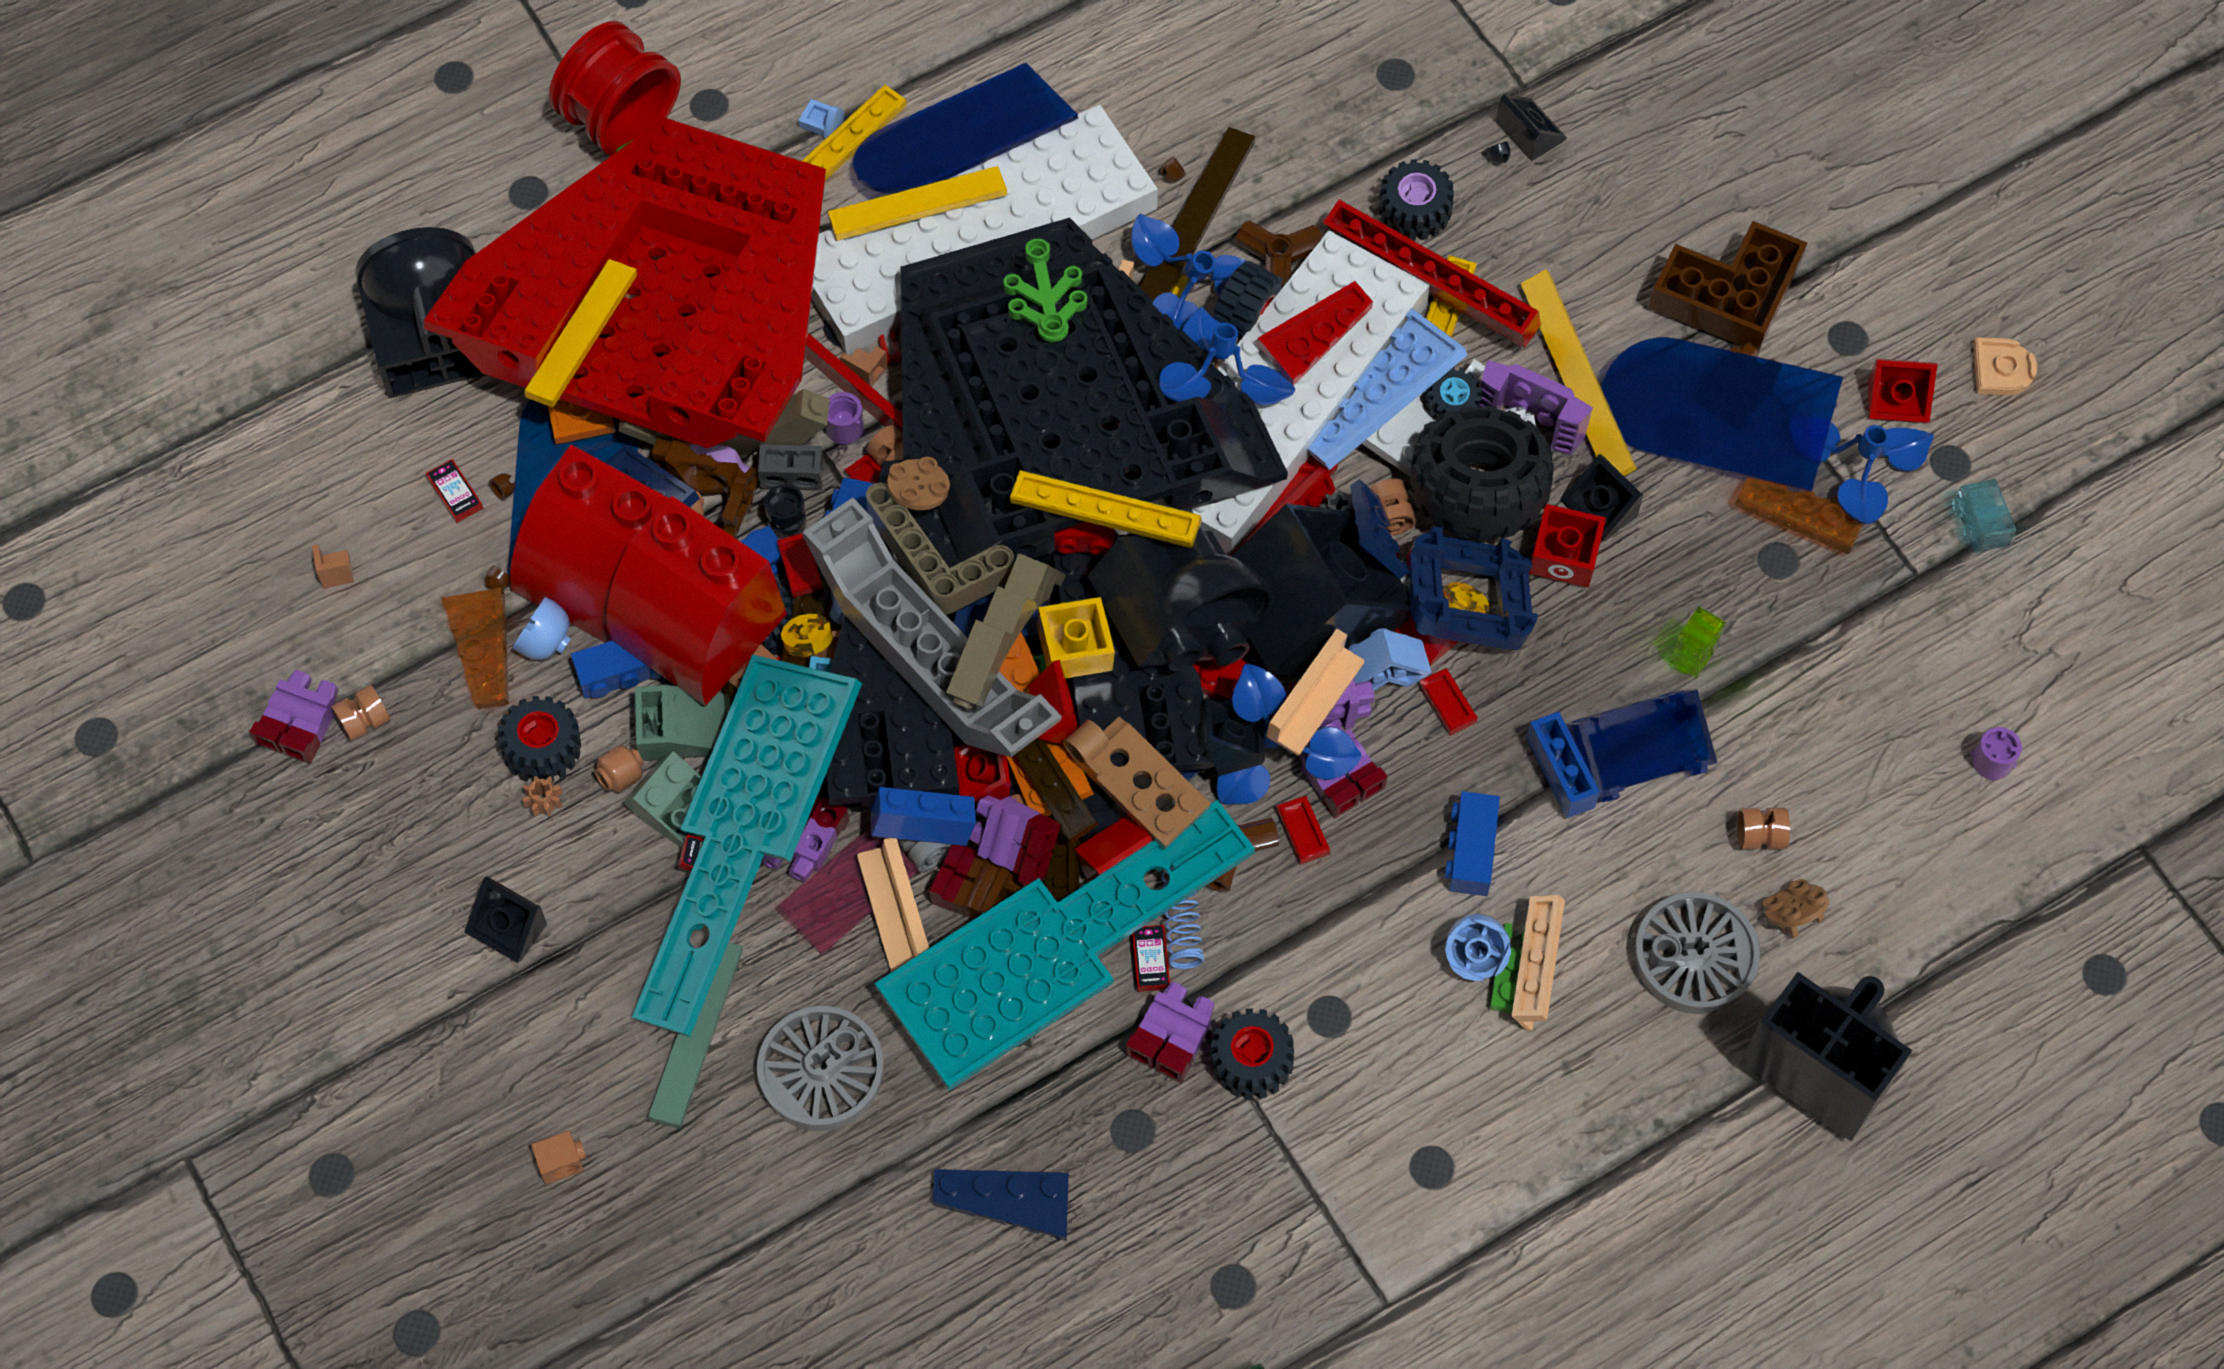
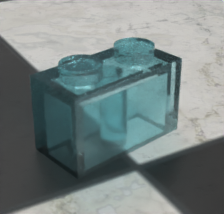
(1984, 515)

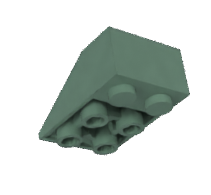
(676, 722)
(666, 796)

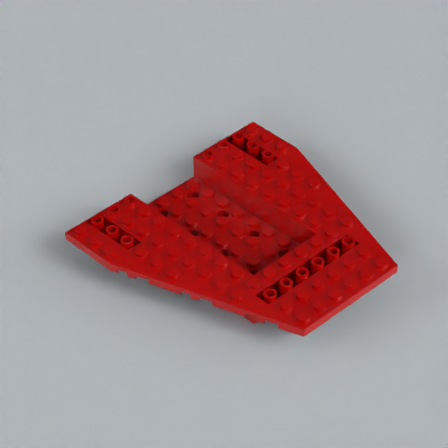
(705, 211)

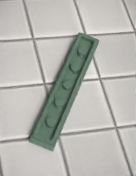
(690, 1052)

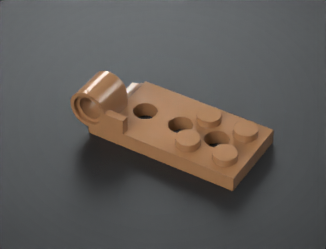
(1092, 753)

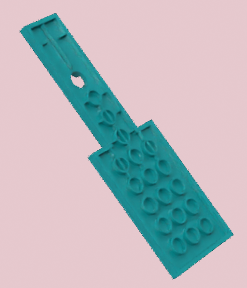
(745, 808)
(1038, 957)

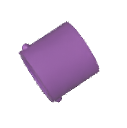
(844, 418)
(1996, 753)

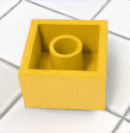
(1076, 636)

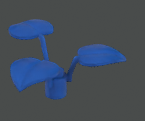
(1158, 241)
(1182, 381)
(1905, 451)
(1257, 696)

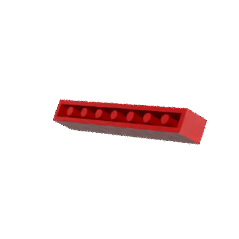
(1446, 280)

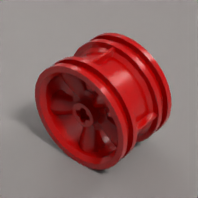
(613, 86)

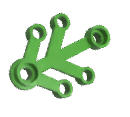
(1045, 295)

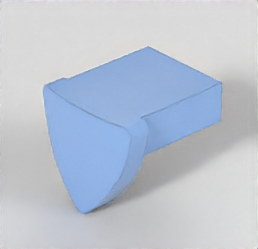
(821, 118)

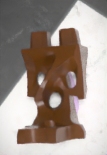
(709, 472)

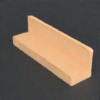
(1315, 695)
(893, 903)
(1538, 960)

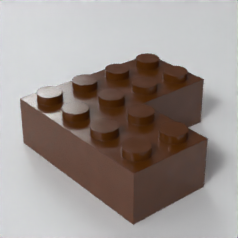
(1735, 298)

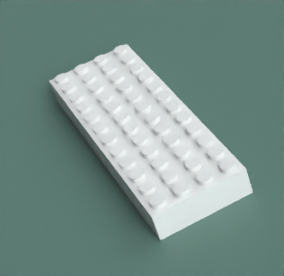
(1066, 173)
(1317, 397)

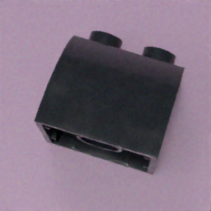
(1318, 586)

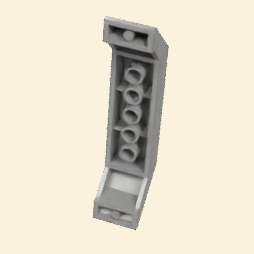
(917, 633)

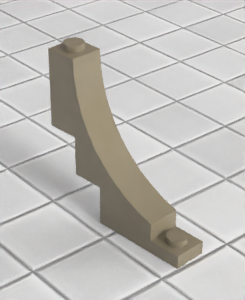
(799, 421)
(991, 640)

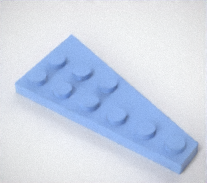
(1394, 378)

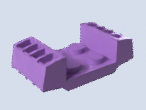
(1545, 398)

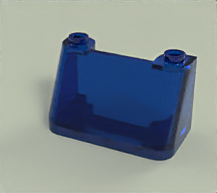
(1644, 741)

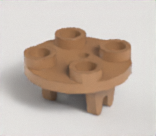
(918, 483)
(1796, 906)

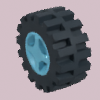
(1456, 385)

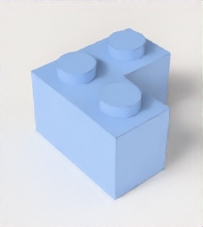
(1391, 659)

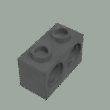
(790, 465)

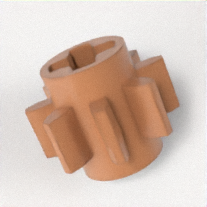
(538, 788)

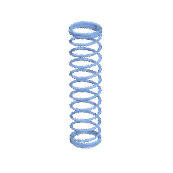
(1185, 953)

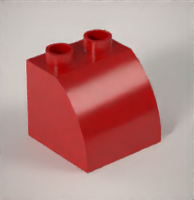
(578, 537)
(692, 600)

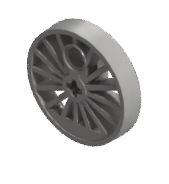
(1685, 956)
(827, 1054)

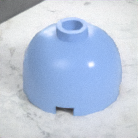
(544, 632)
(1477, 947)

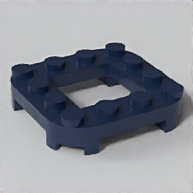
(1432, 611)

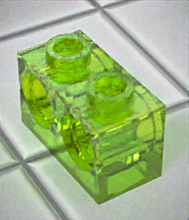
(1697, 642)

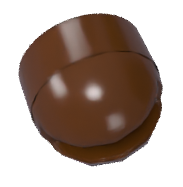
(1172, 170)
(502, 486)
(497, 578)

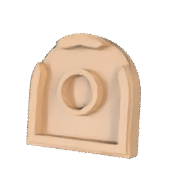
(2002, 366)

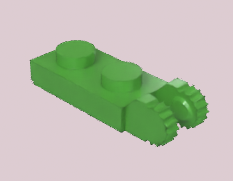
(1505, 982)

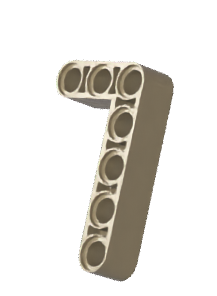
(925, 556)

